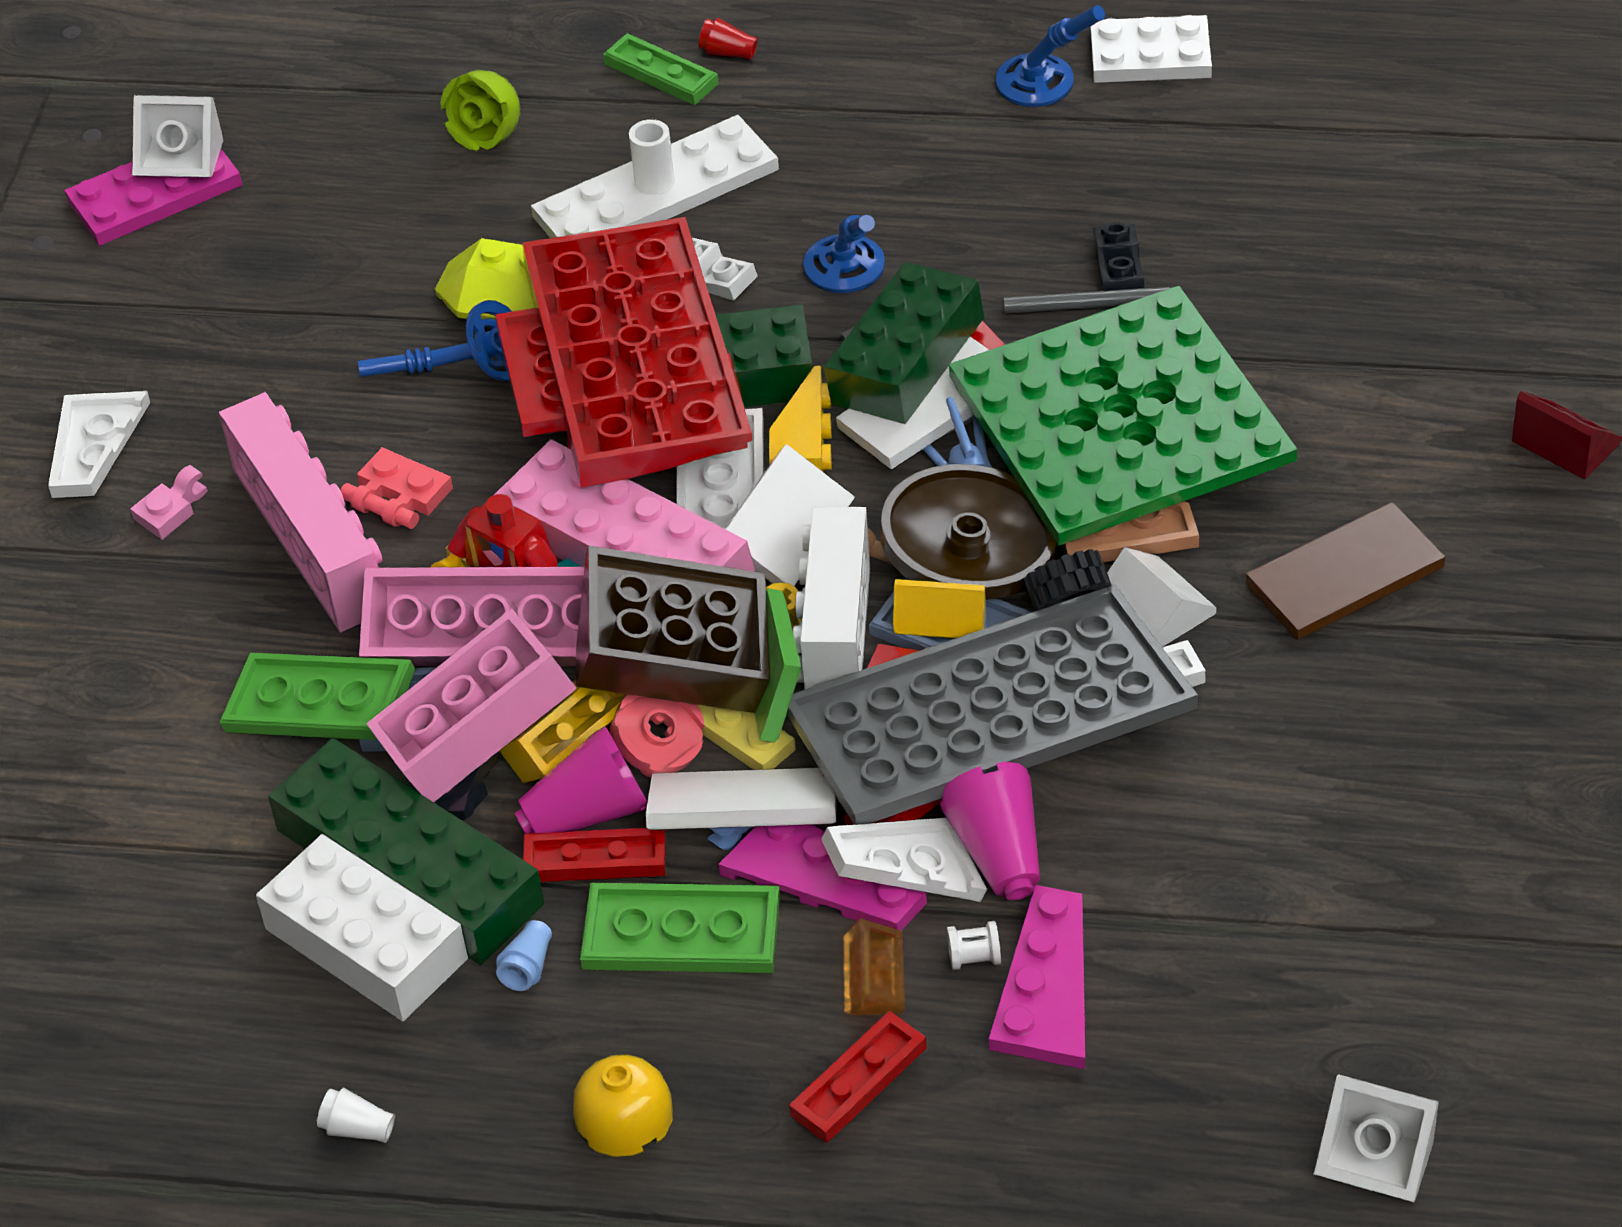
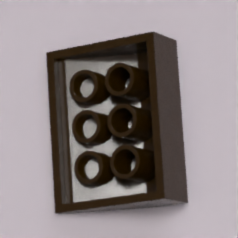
(672, 630)

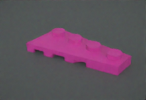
(801, 866)
(1044, 989)

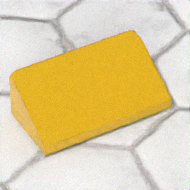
(938, 608)

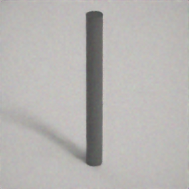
(1073, 301)

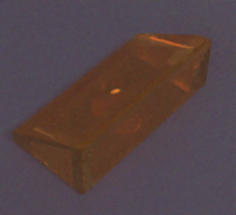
(873, 969)

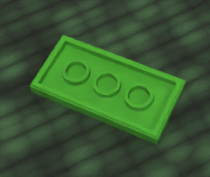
(314, 695)
(681, 927)

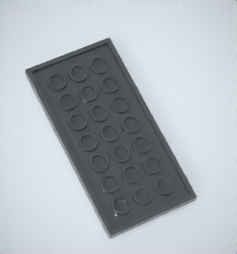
(988, 698)

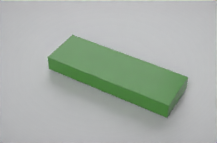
(660, 69)

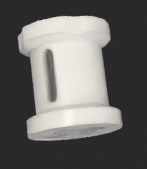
(973, 945)

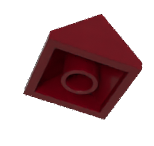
(1561, 435)

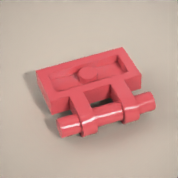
(402, 481)

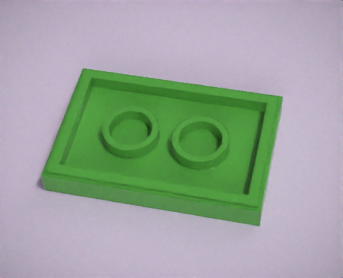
(783, 668)

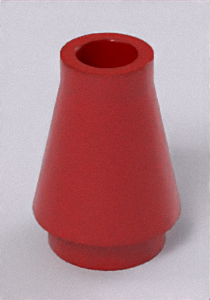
(726, 40)

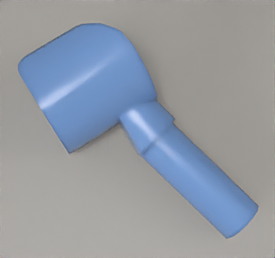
(727, 837)

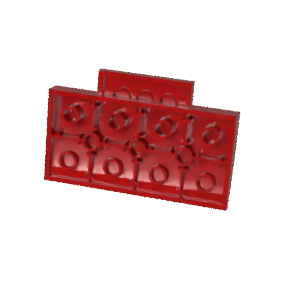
(622, 352)

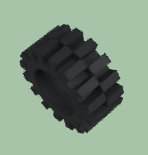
(1066, 579)

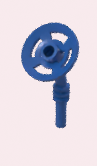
(1038, 66)
(845, 258)
(481, 349)

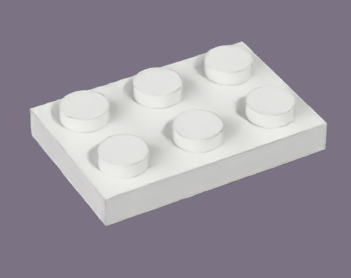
(1151, 49)

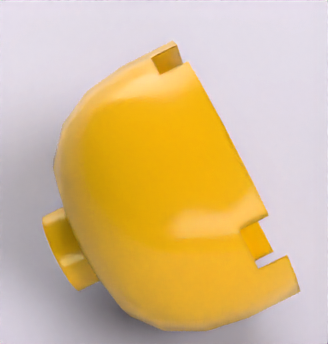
(622, 1105)

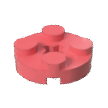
(651, 752)

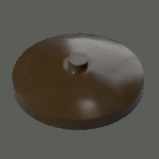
(965, 529)

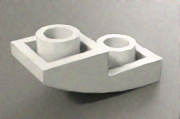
(722, 274)

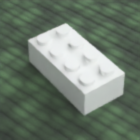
(834, 594)
(362, 927)

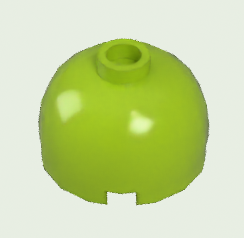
(480, 109)

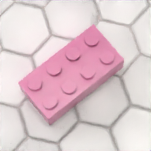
(471, 706)

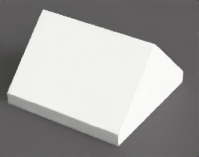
(175, 136)
(1159, 595)
(1377, 1138)

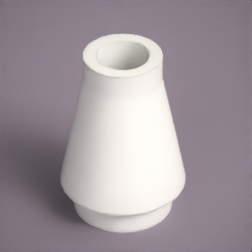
(353, 1117)

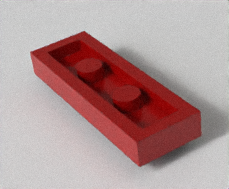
(596, 854)
(857, 1076)

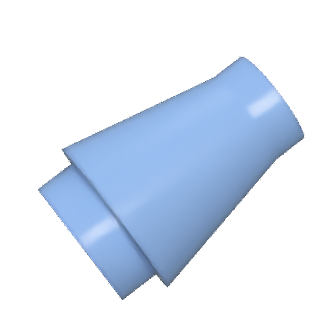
(523, 959)

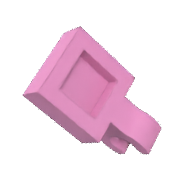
(168, 508)

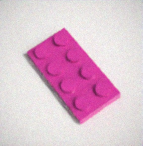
(124, 202)

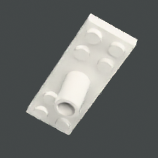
(660, 178)

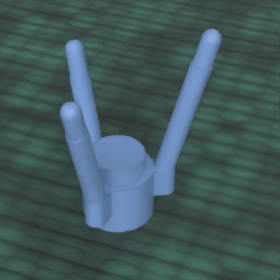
(964, 451)

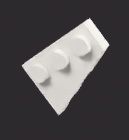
(91, 438)
(906, 855)

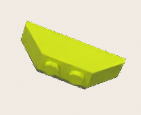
(485, 273)

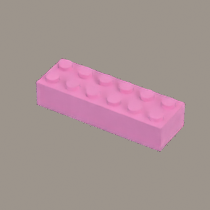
(301, 506)
(615, 516)
(440, 609)

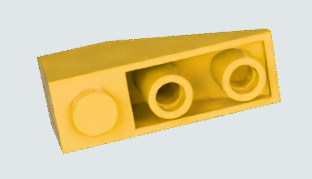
(804, 424)

